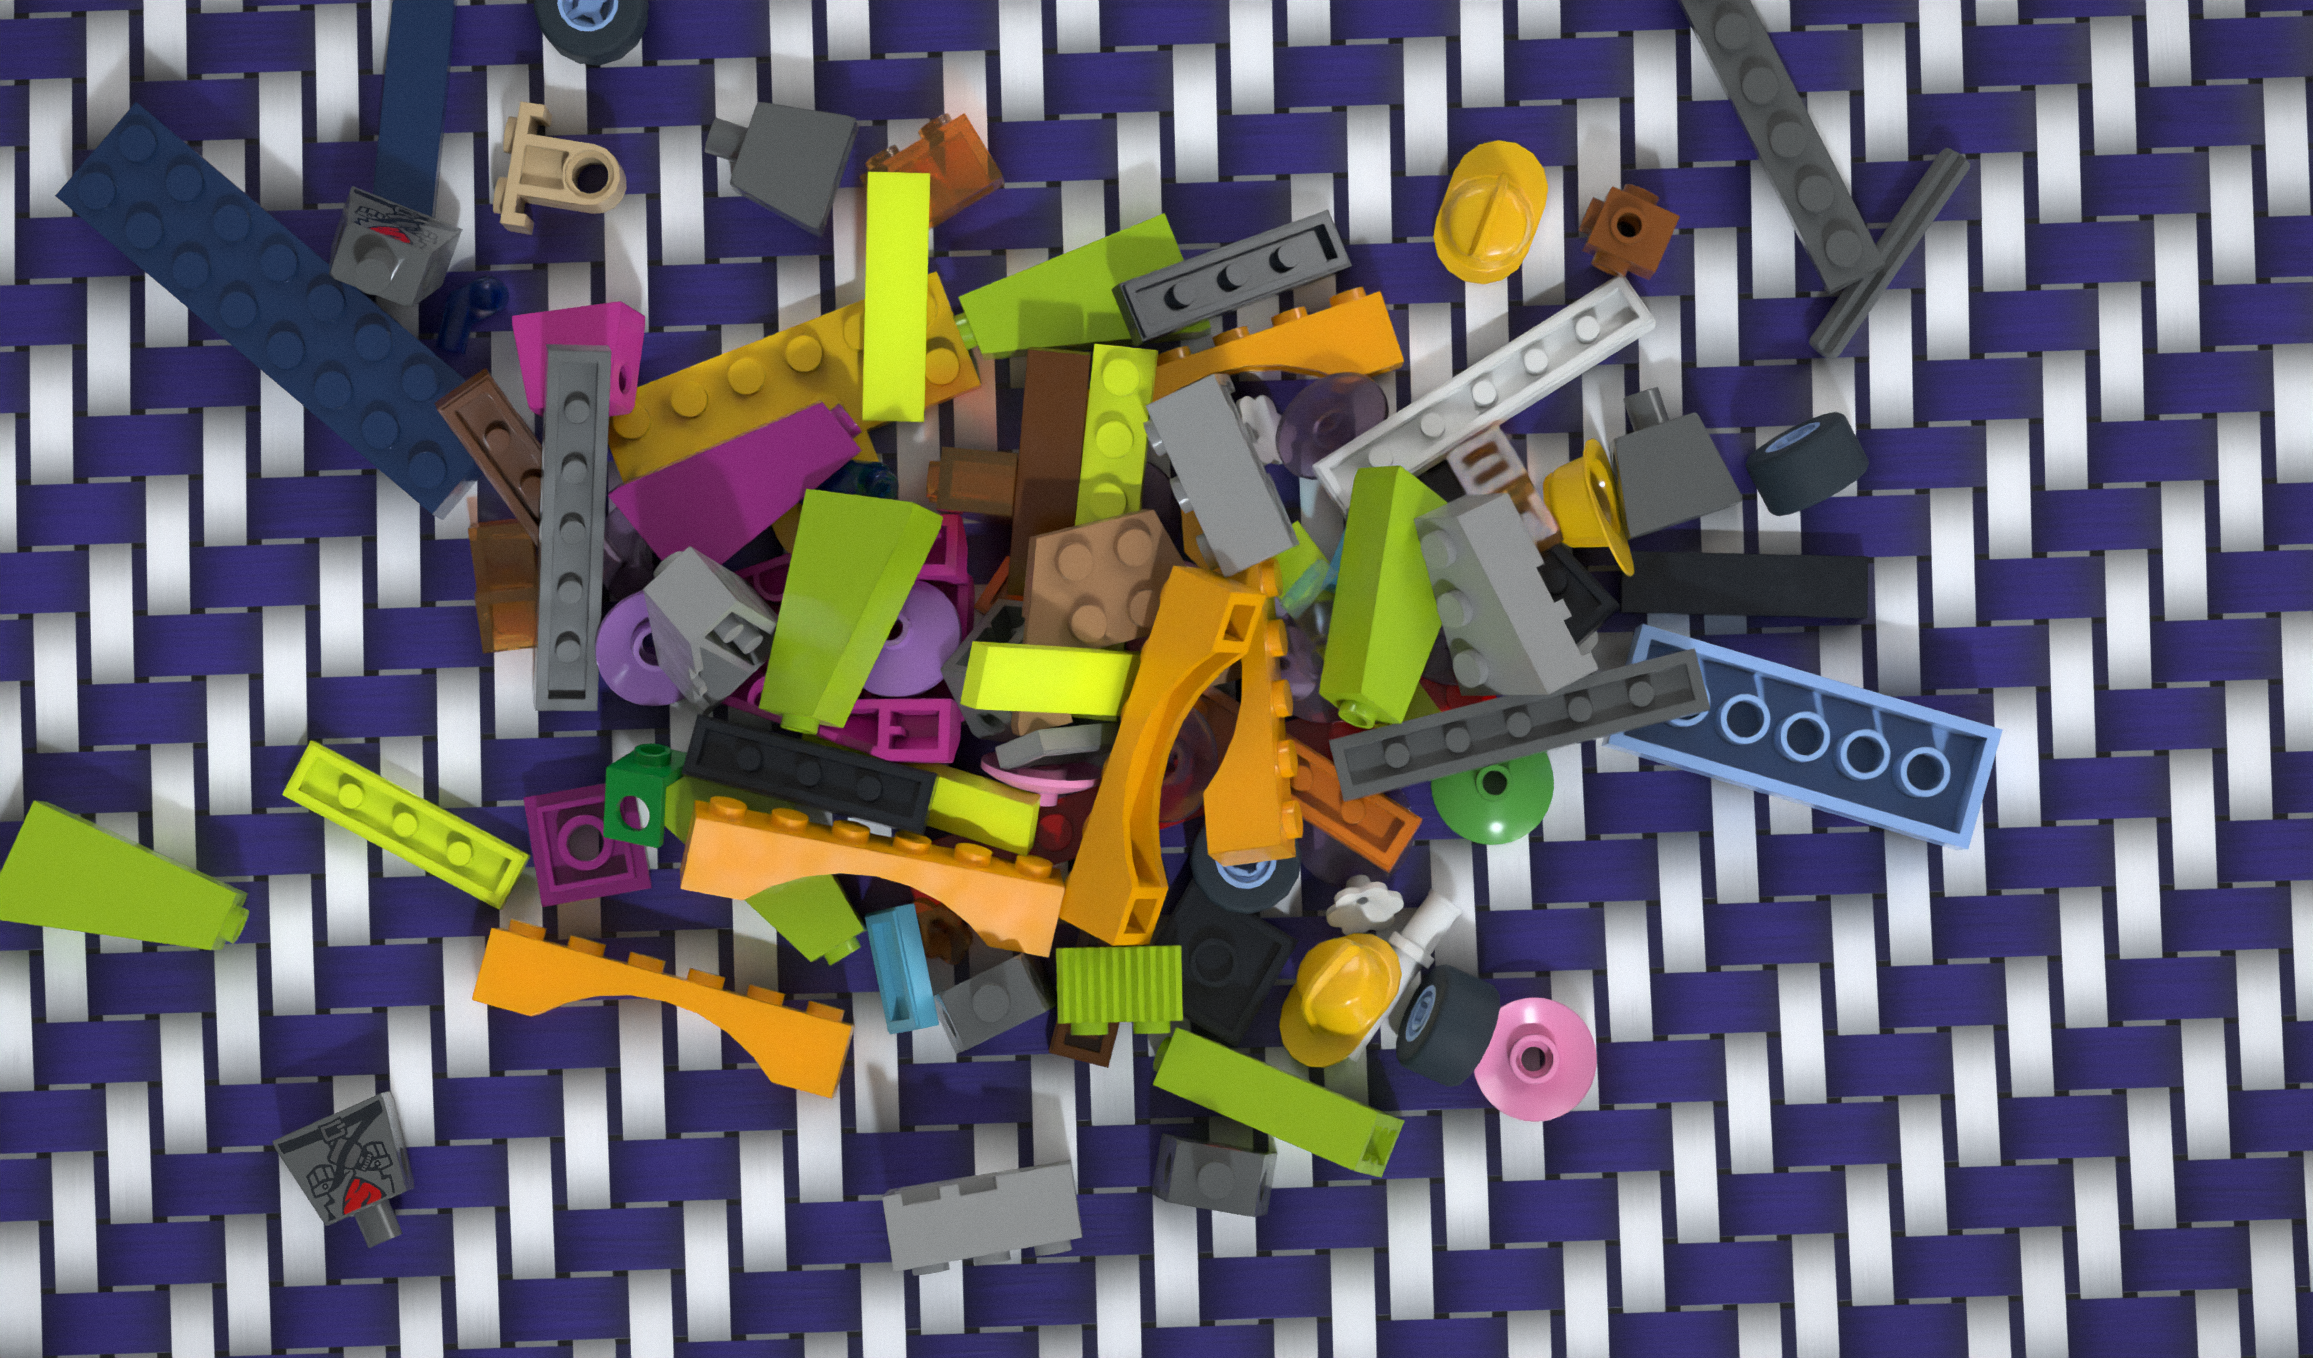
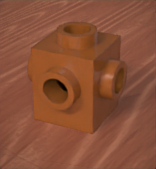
(1647, 221)

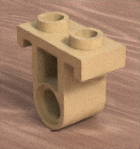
(548, 171)

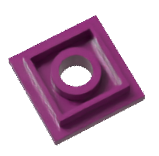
(562, 875)

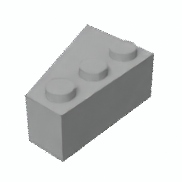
(1220, 475)
(1493, 602)
(707, 627)

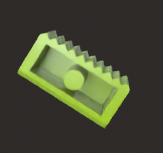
(1119, 986)

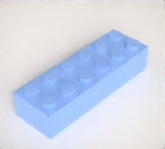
(1821, 743)

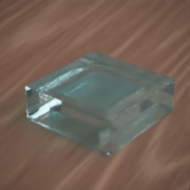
(1307, 587)

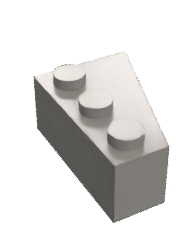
(982, 1217)

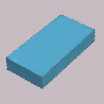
(901, 969)

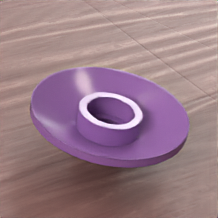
(928, 639)
(625, 662)

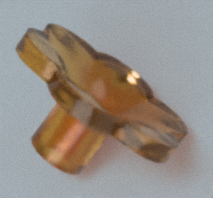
(942, 931)

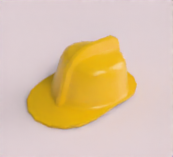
(1490, 212)
(1586, 504)
(1338, 998)

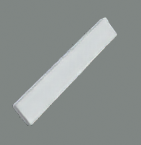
(1493, 388)

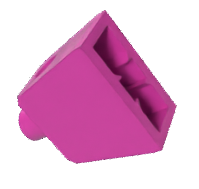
(596, 324)

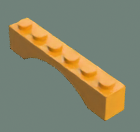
(1343, 338)
(1250, 795)
(747, 851)
(1119, 868)
(789, 1044)

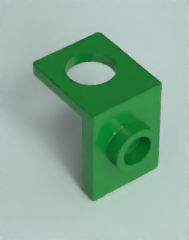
(644, 775)

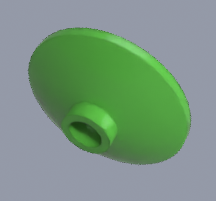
(1499, 817)

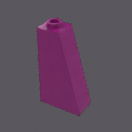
(738, 486)

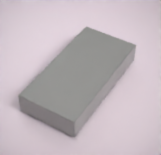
(1058, 746)

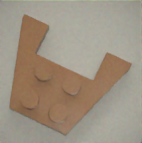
(1096, 590)

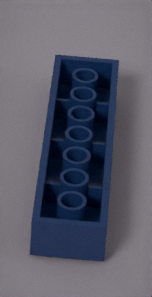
(276, 304)

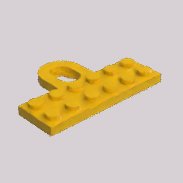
(773, 379)

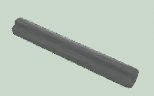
(1894, 248)

